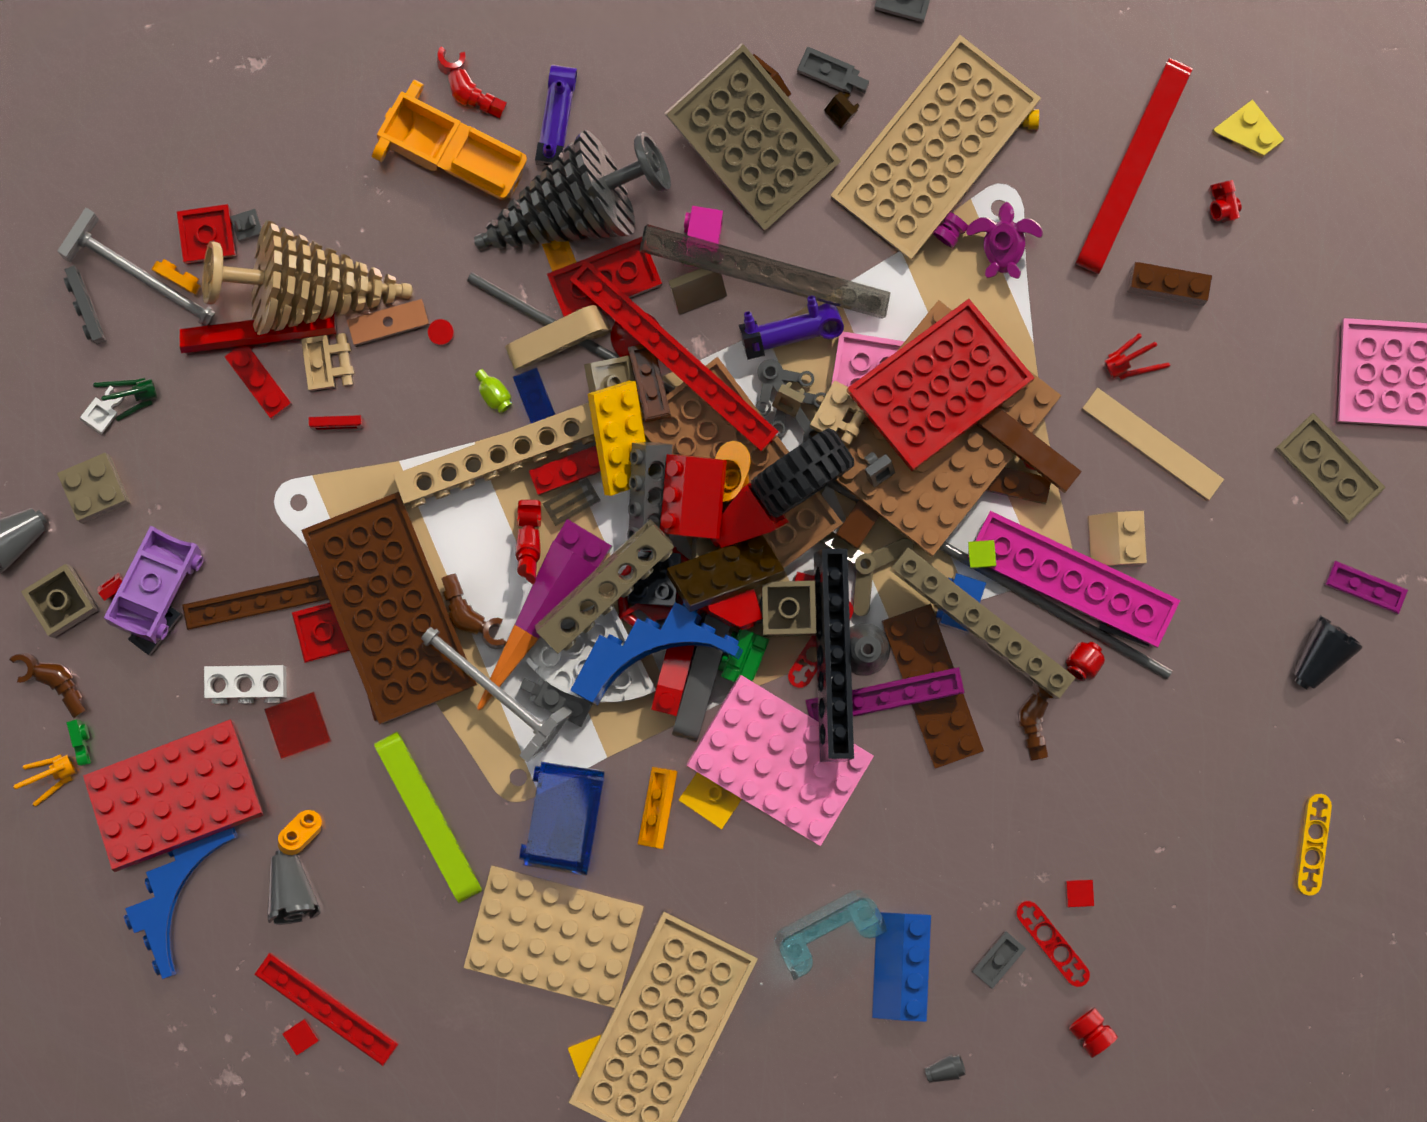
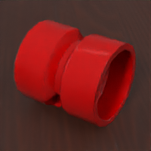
(1091, 1030)

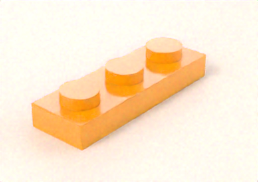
(657, 807)

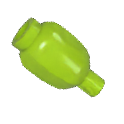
(493, 392)

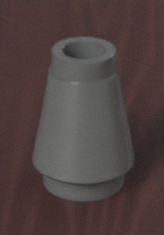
(946, 1069)

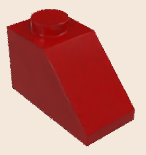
(736, 611)

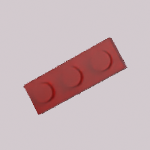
(258, 380)
(565, 470)

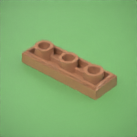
(404, 317)

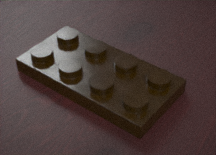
(725, 572)

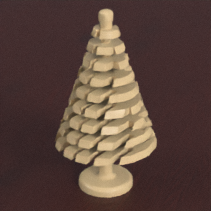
(298, 281)

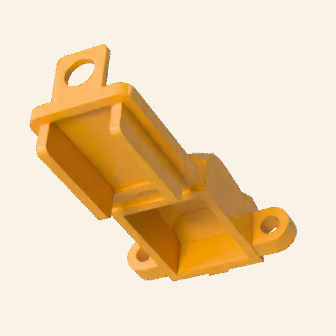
(444, 142)

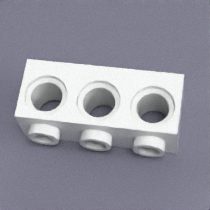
(233, 676)

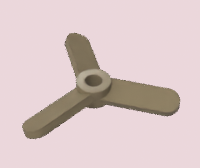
(864, 576)

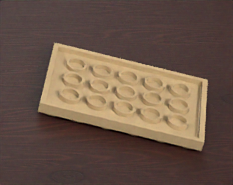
(553, 936)

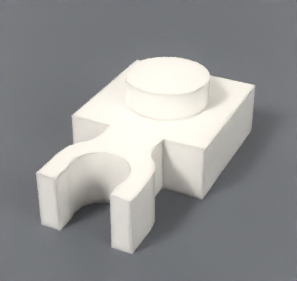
(100, 413)

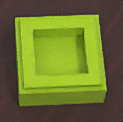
(982, 554)

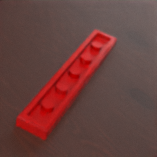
(243, 333)
(326, 1009)

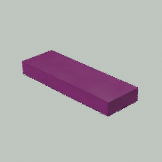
(1366, 587)

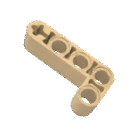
(555, 337)

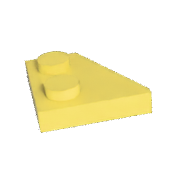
(1250, 129)

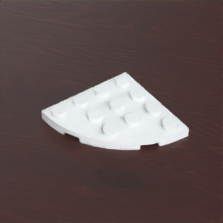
(563, 668)

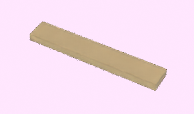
(1152, 444)

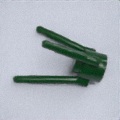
(143, 390)

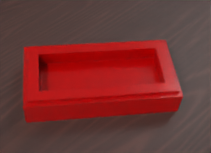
(336, 422)

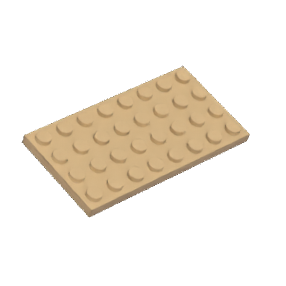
(935, 147)
(663, 1025)

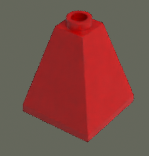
(746, 519)

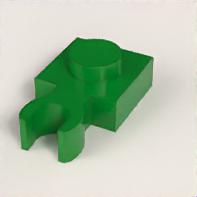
(78, 735)

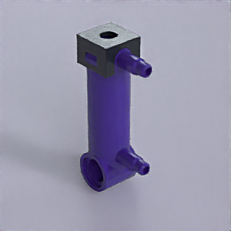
(556, 114)
(820, 321)

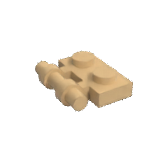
(319, 365)
(833, 411)

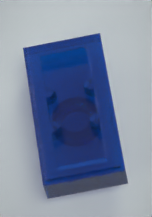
(533, 395)

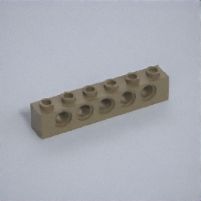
(569, 608)

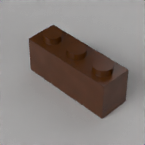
(1169, 283)

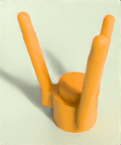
(60, 768)

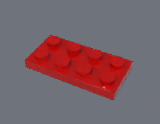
(623, 265)

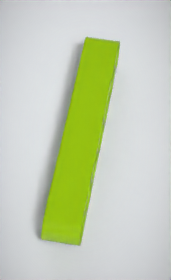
(428, 817)

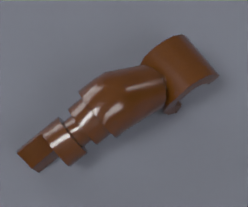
(465, 617)
(54, 676)
(1030, 719)

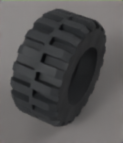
(802, 472)

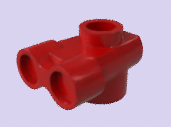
(1226, 204)

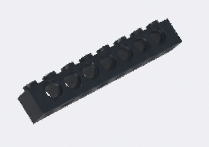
(833, 655)

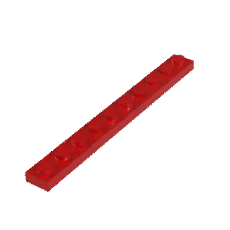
(674, 356)

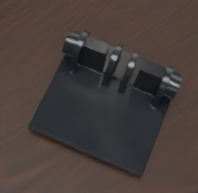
(657, 587)

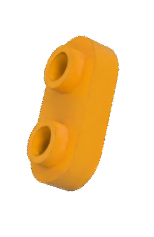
(167, 270)
(301, 831)

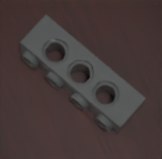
(641, 483)

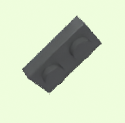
(998, 959)

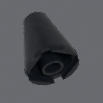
(1324, 653)

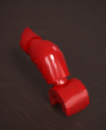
(464, 89)
(528, 538)

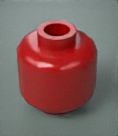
(1085, 661)

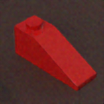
(672, 679)

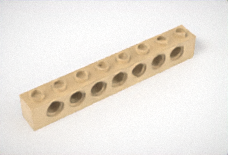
(408, 479)

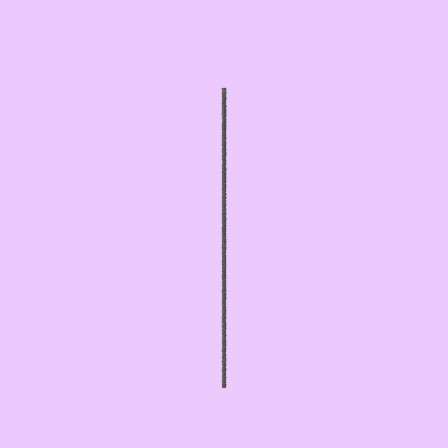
(946, 547)

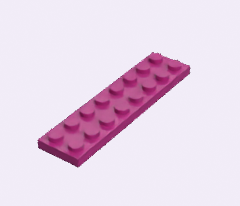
(1078, 580)

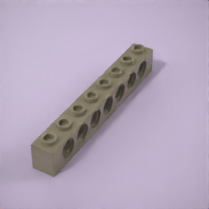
(982, 623)

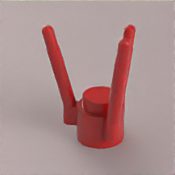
(1118, 364)

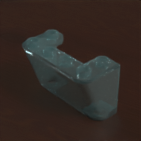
(854, 907)

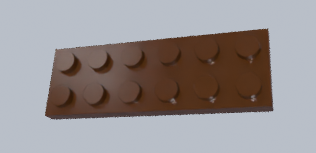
(921, 651)

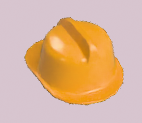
(736, 468)

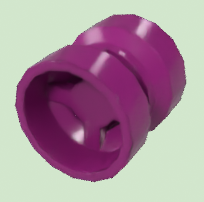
(950, 230)

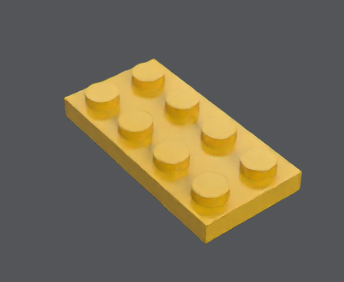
(616, 426)

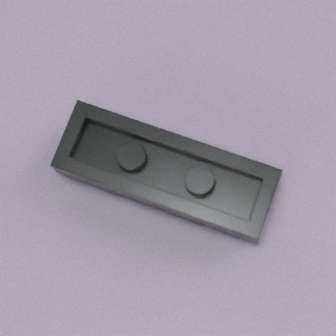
(83, 305)

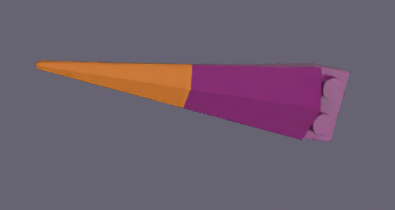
(567, 564)

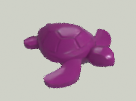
(1004, 240)

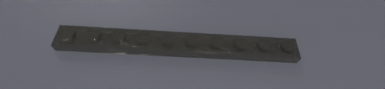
(764, 271)

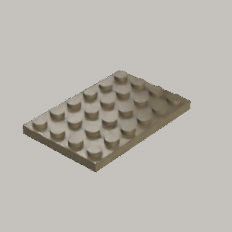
(752, 136)

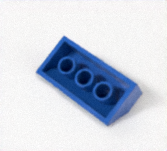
(902, 968)

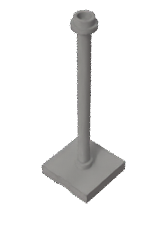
(80, 237)
(543, 731)

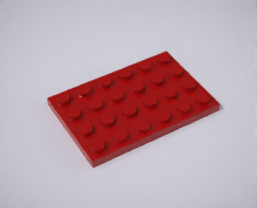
(940, 384)
(172, 795)

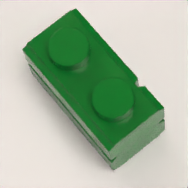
(749, 661)

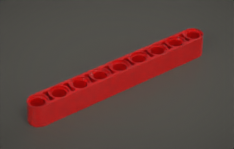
(1134, 166)

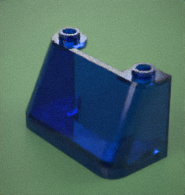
(563, 818)

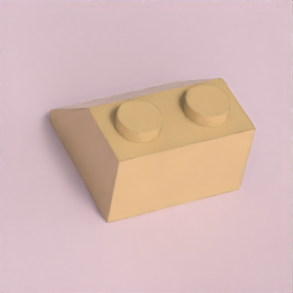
(1118, 538)

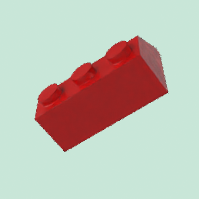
(693, 496)

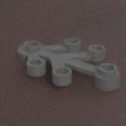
(776, 382)

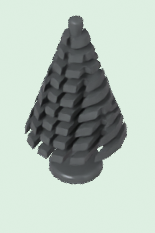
(577, 196)

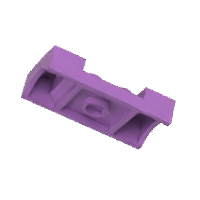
(152, 585)

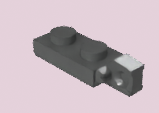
(831, 71)
(554, 699)

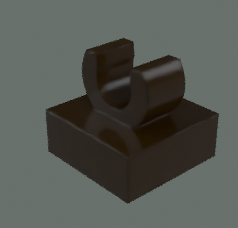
(841, 109)

